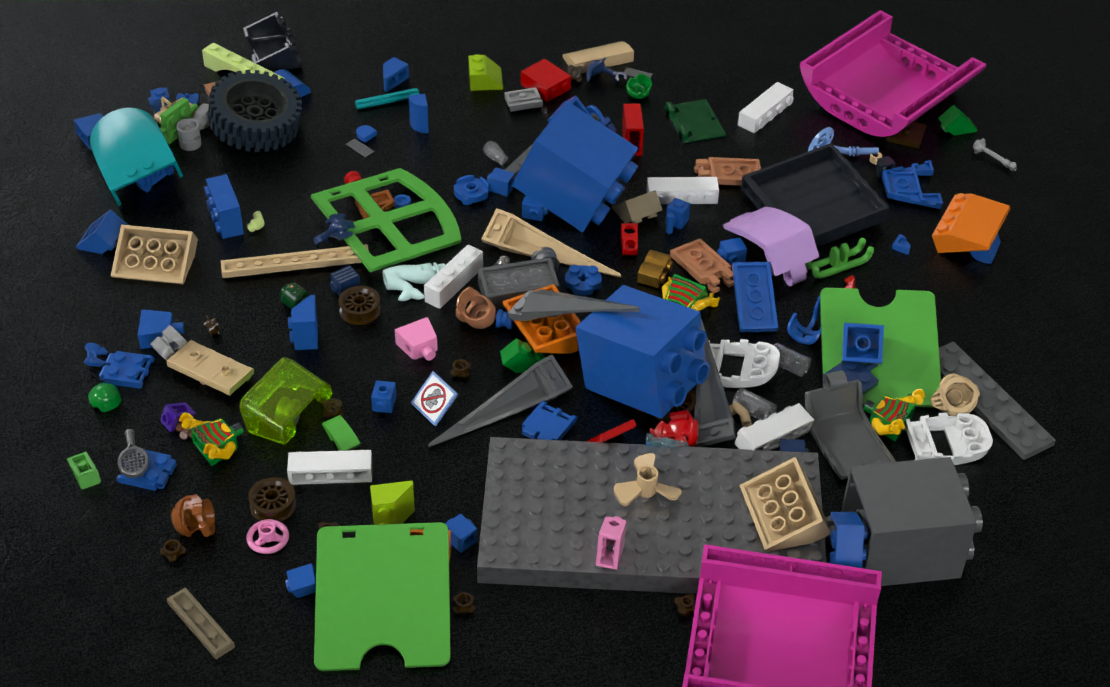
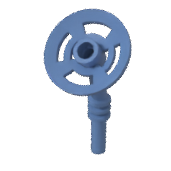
(820, 141)

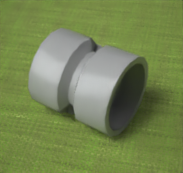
(189, 134)
(168, 342)

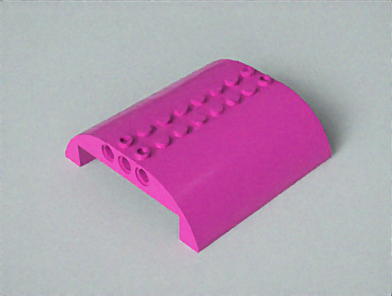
(881, 79)
(781, 622)

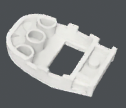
(759, 362)
(965, 433)

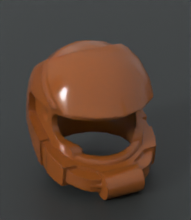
(194, 513)

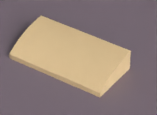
(615, 54)

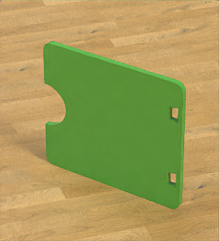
(909, 340)
(382, 593)

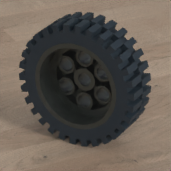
(254, 110)

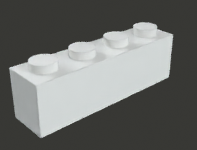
(765, 107)
(689, 189)
(453, 276)
(767, 433)
(329, 467)

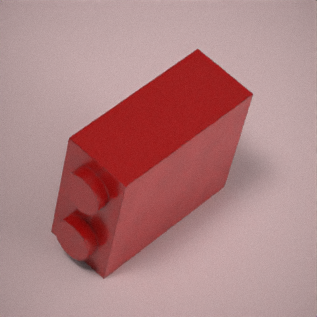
(547, 79)
(633, 126)

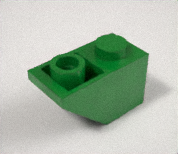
(519, 356)

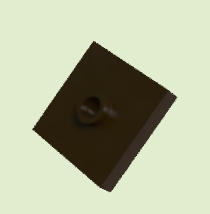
(909, 136)

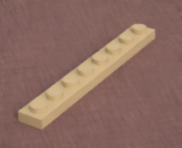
(289, 261)

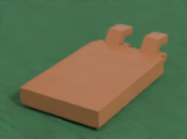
(727, 170)
(703, 264)

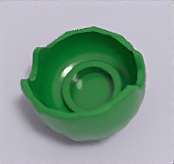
(639, 86)
(105, 397)

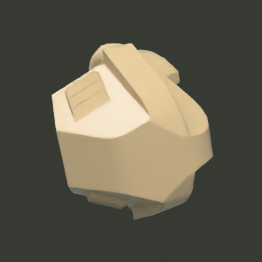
(955, 395)

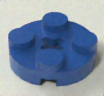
(478, 191)
(588, 273)

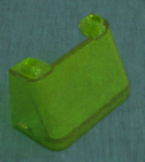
(280, 398)

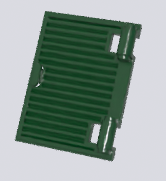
(696, 119)

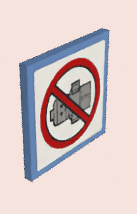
(434, 398)

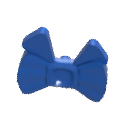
(194, 98)
(92, 351)

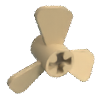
(646, 483)

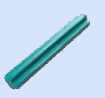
(386, 98)

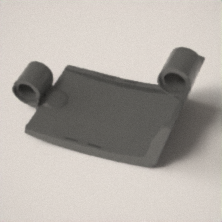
(842, 426)

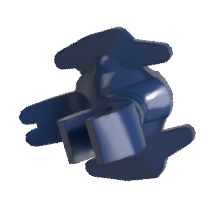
(598, 66)
(337, 229)

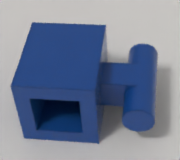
(677, 214)

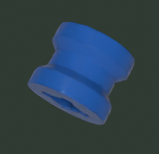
(503, 319)

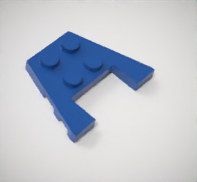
(904, 185)

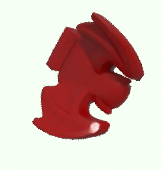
(679, 428)

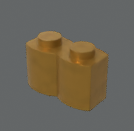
(655, 269)

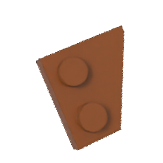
(383, 200)

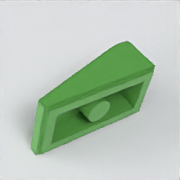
(84, 470)

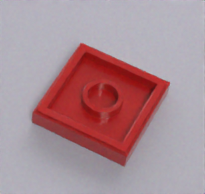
(614, 432)

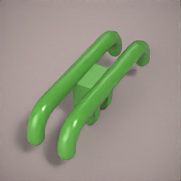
(839, 259)

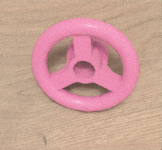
(267, 533)

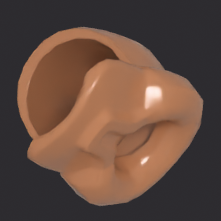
(480, 312)

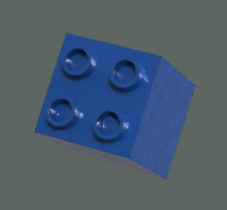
(576, 167)
(645, 355)

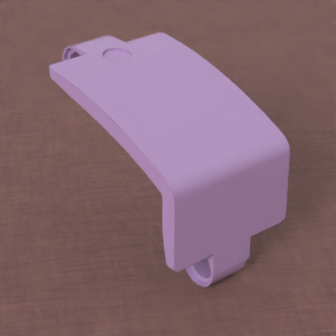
(782, 236)

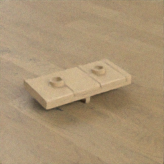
(210, 367)

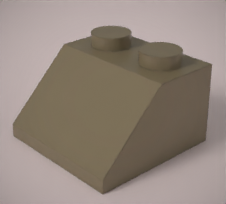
(638, 207)

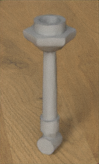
(980, 146)

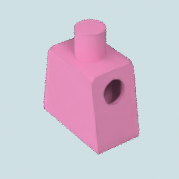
(417, 339)
(611, 532)

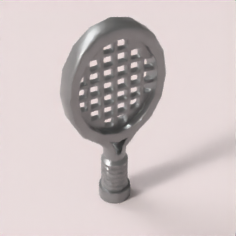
(132, 448)

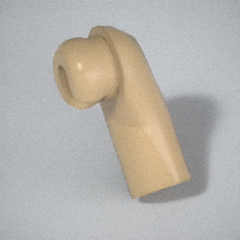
(744, 414)

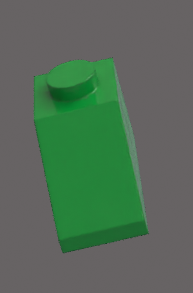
(956, 122)

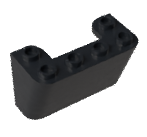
(273, 44)

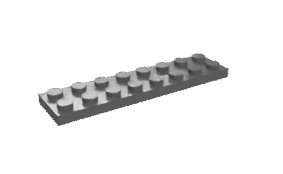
(996, 405)

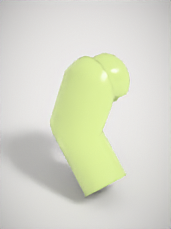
(257, 223)

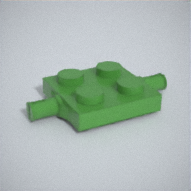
(170, 118)

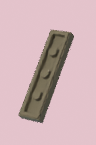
(200, 623)

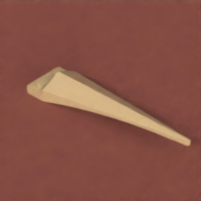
(519, 237)

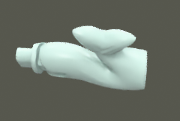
(395, 278)

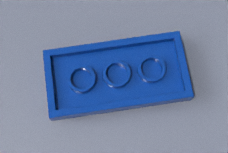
(754, 297)

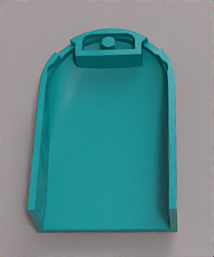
(129, 148)

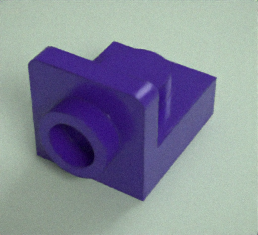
(172, 414)

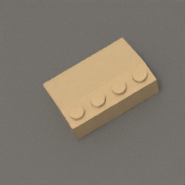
(154, 254)
(785, 507)

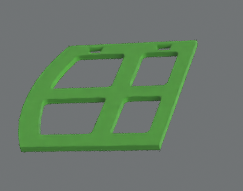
(384, 220)

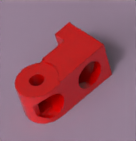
(629, 241)

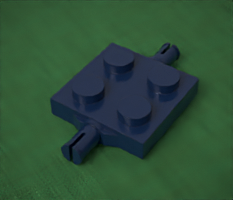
(858, 371)

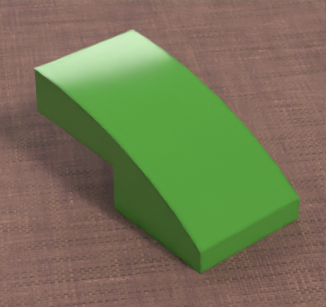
(341, 434)

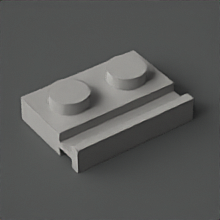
(523, 99)

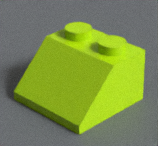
(484, 74)
(392, 502)

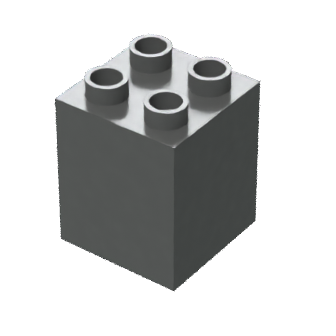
(914, 519)

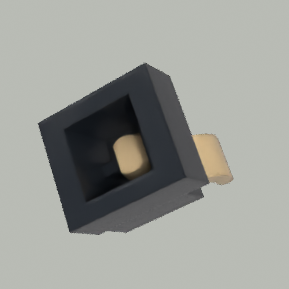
(882, 164)

